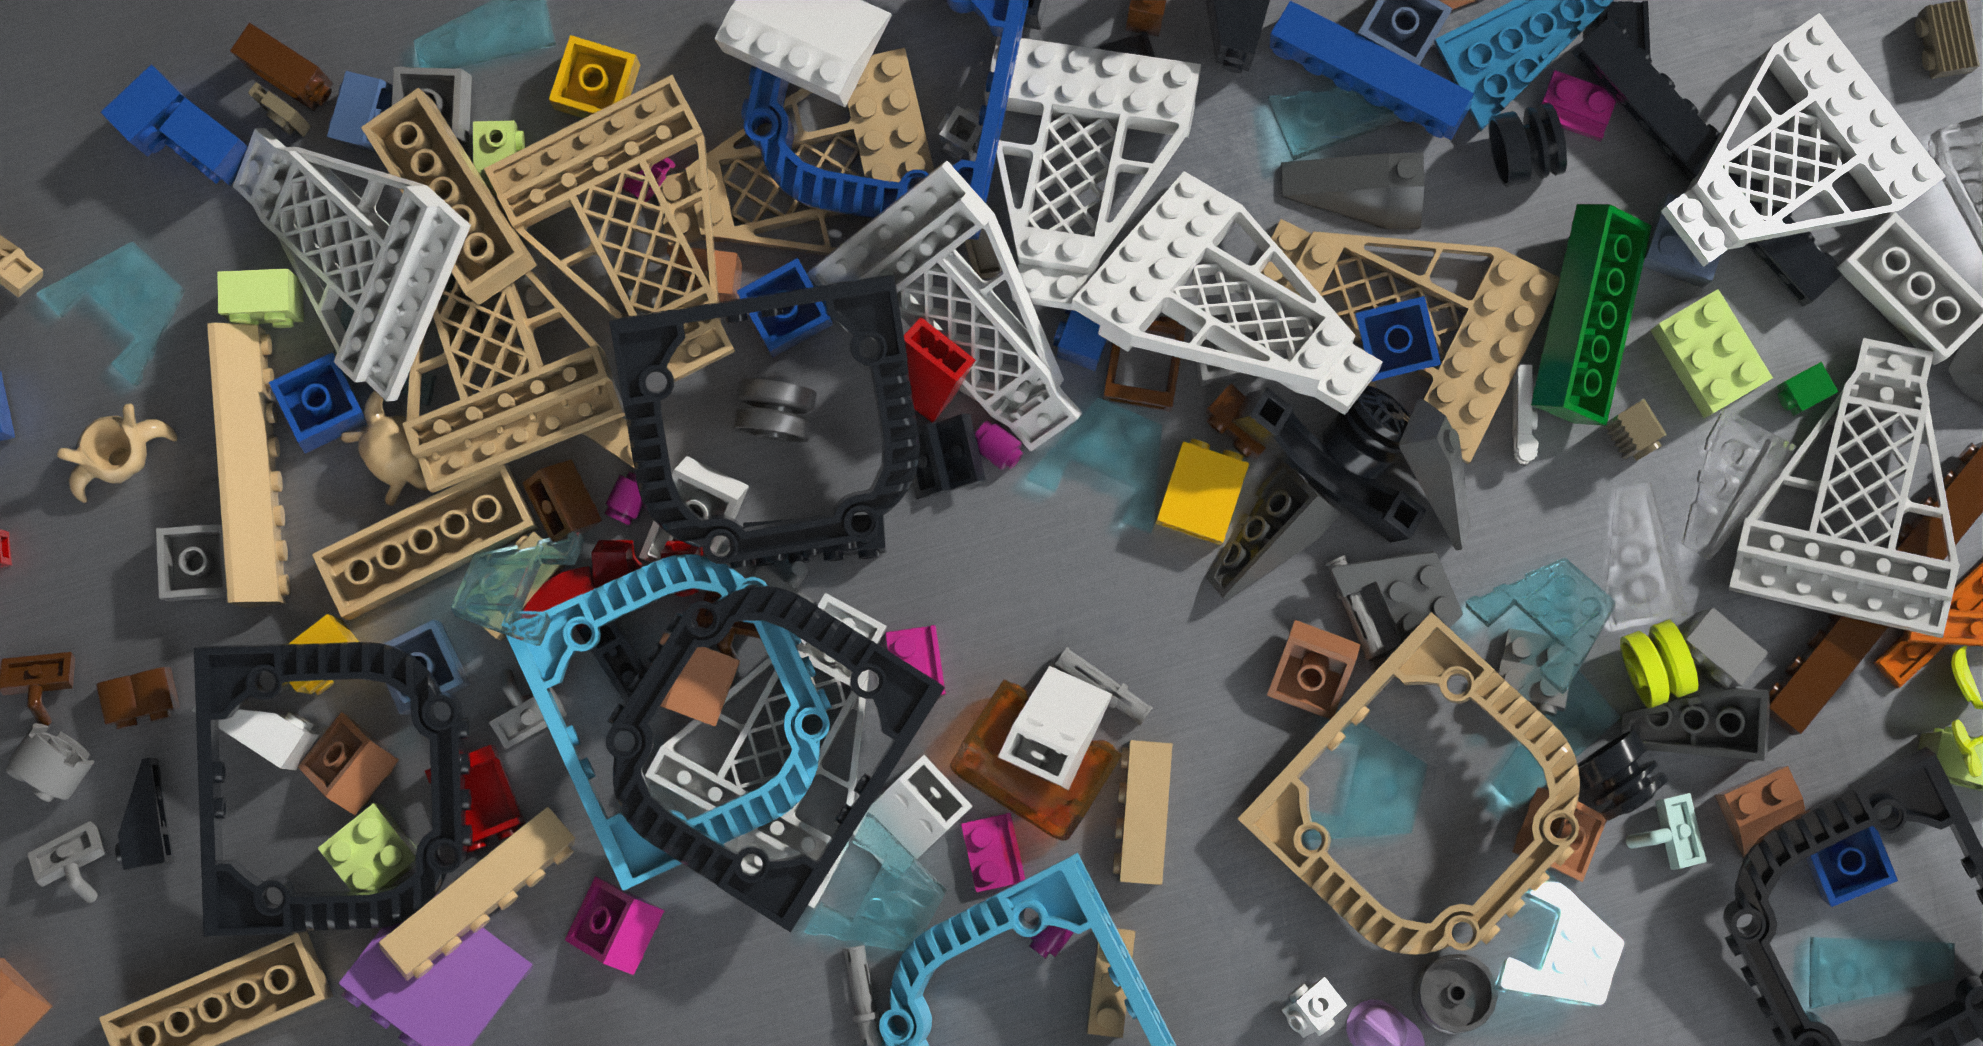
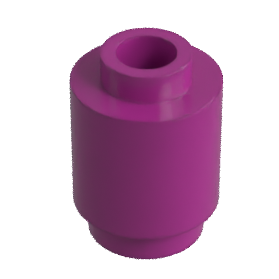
(998, 445)
(624, 500)
(1050, 941)

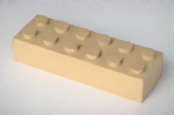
(422, 148)
(424, 541)
(225, 999)

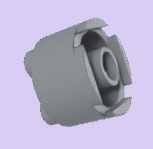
(49, 763)

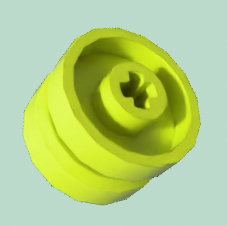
(1659, 663)

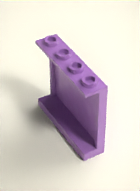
(448, 1002)

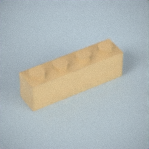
(1145, 812)

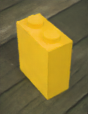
(1202, 491)

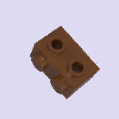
(1220, 416)
(564, 500)

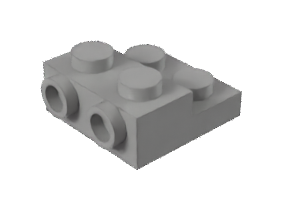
(1520, 668)

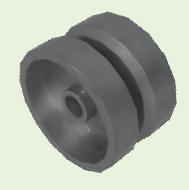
(776, 410)
(1434, 1000)

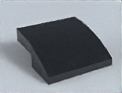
(947, 457)

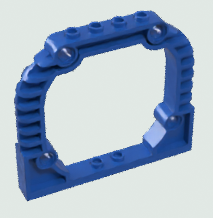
(871, 196)

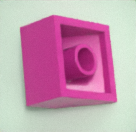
(614, 926)

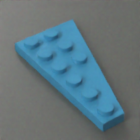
(1511, 47)

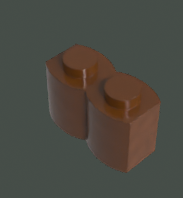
(138, 696)

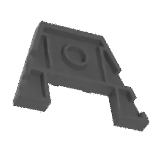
(1408, 589)

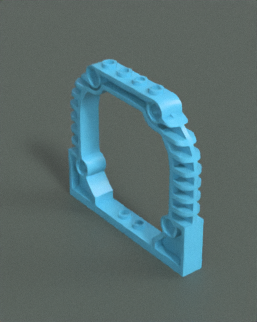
(545, 667)
(1062, 898)

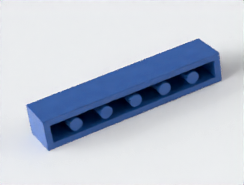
(1370, 71)

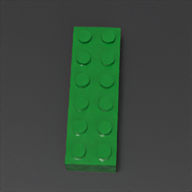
(1591, 314)

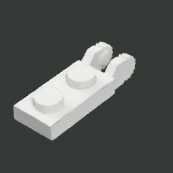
(1523, 416)

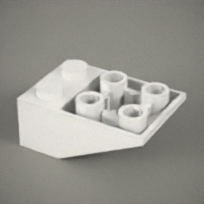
(1056, 727)
(919, 807)

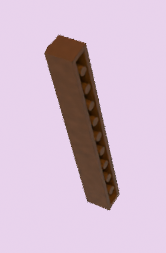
(1846, 640)

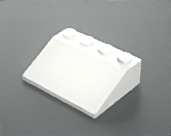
(806, 41)

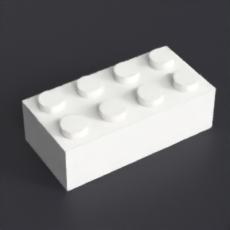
(1914, 288)

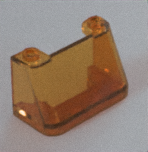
(1023, 793)

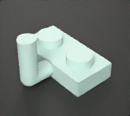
(1677, 831)

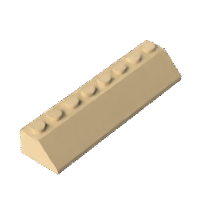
(248, 465)

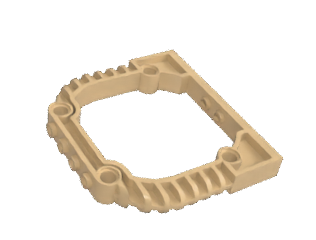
(1426, 657)

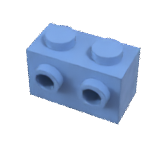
(358, 102)

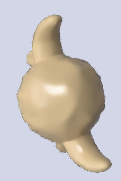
(112, 449)
(386, 449)

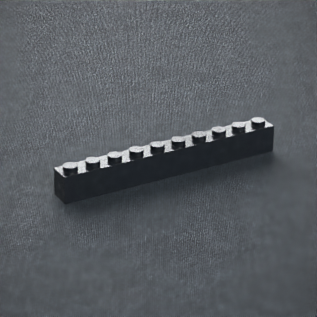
(1687, 142)

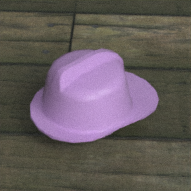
(1381, 1025)

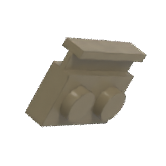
(279, 112)

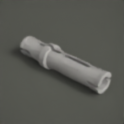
(1360, 618)
(1138, 711)
(862, 993)

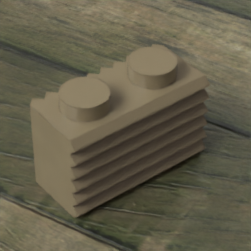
(1947, 39)
(1635, 431)

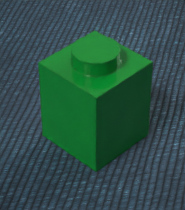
(1806, 389)

